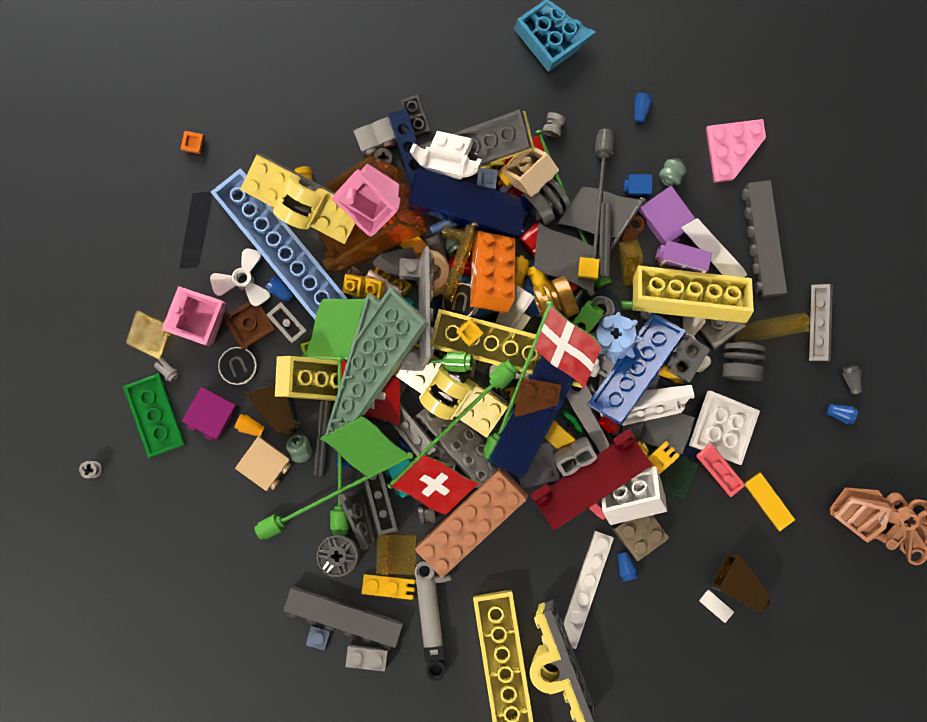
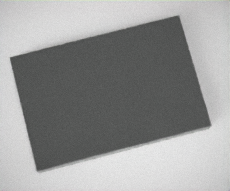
(671, 428)

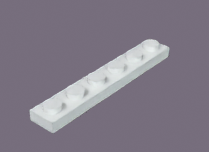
(586, 586)

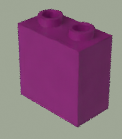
(209, 414)

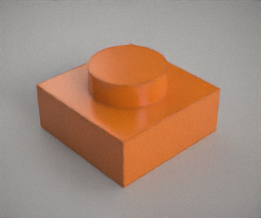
(192, 142)

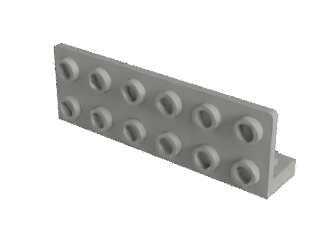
(419, 270)
(461, 443)

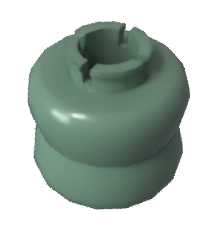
(673, 172)
(299, 448)

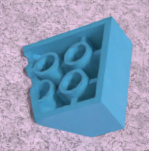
(551, 33)

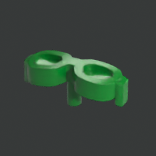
(570, 414)

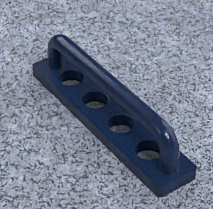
(397, 120)

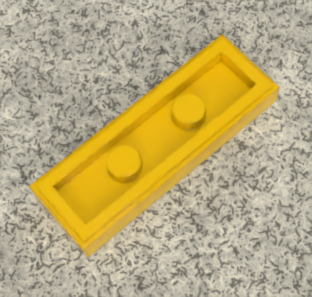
(769, 501)

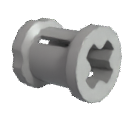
(83, 469)

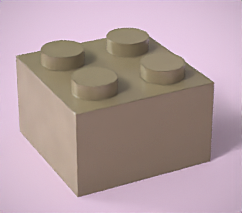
(640, 535)

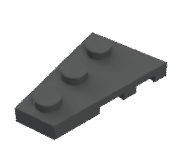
(358, 515)

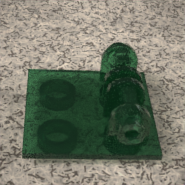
(678, 476)

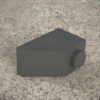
(390, 261)

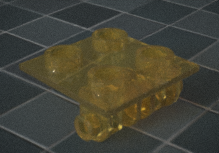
(147, 335)
(396, 554)

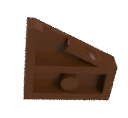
(536, 396)

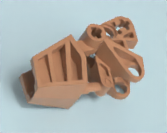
(868, 514)

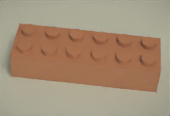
(471, 522)

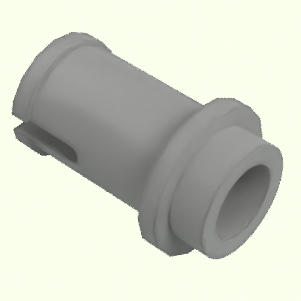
(167, 371)

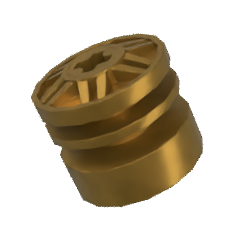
(560, 295)

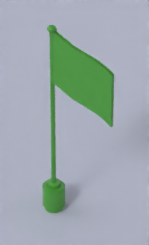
(336, 328)
(362, 447)

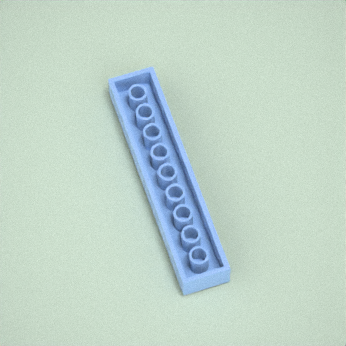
(277, 244)

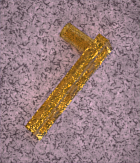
(467, 238)
(773, 328)

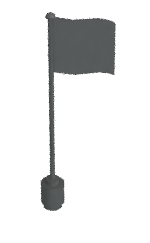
(584, 211)
(560, 253)

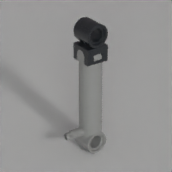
(430, 619)

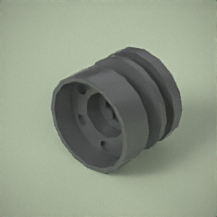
(547, 199)
(744, 361)
(344, 545)

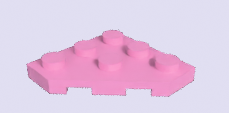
(733, 146)

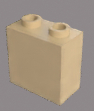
(264, 464)

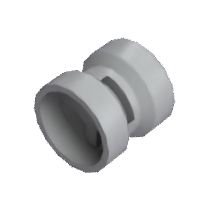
(553, 125)

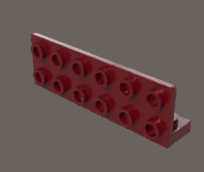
(592, 482)

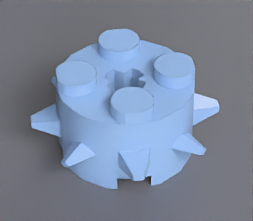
(621, 327)

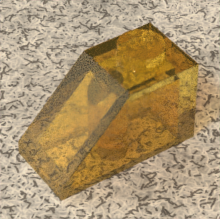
(630, 258)

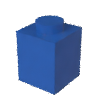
(638, 185)

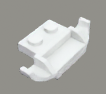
(447, 156)

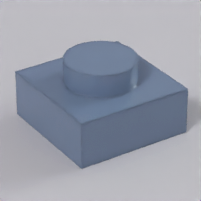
(487, 178)
(318, 637)

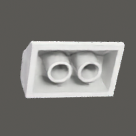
(636, 498)

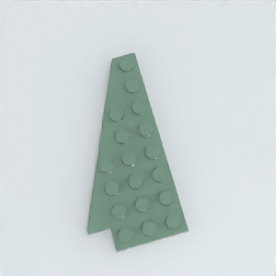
(379, 346)

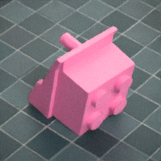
(368, 198)
(195, 316)

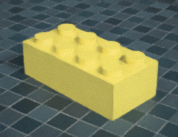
(306, 378)

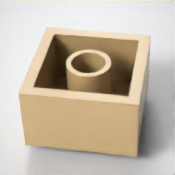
(530, 171)

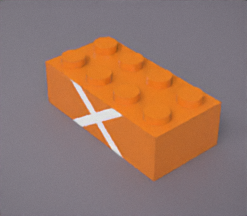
(493, 272)

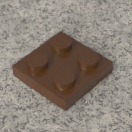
(249, 325)

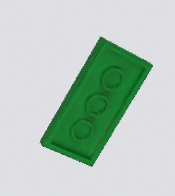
(154, 415)

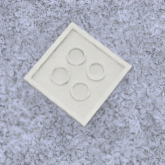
(724, 425)

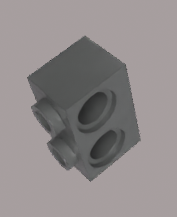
(692, 362)

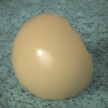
(440, 270)

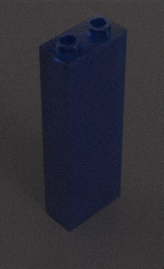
(467, 204)
(524, 434)

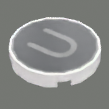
(461, 301)
(237, 366)

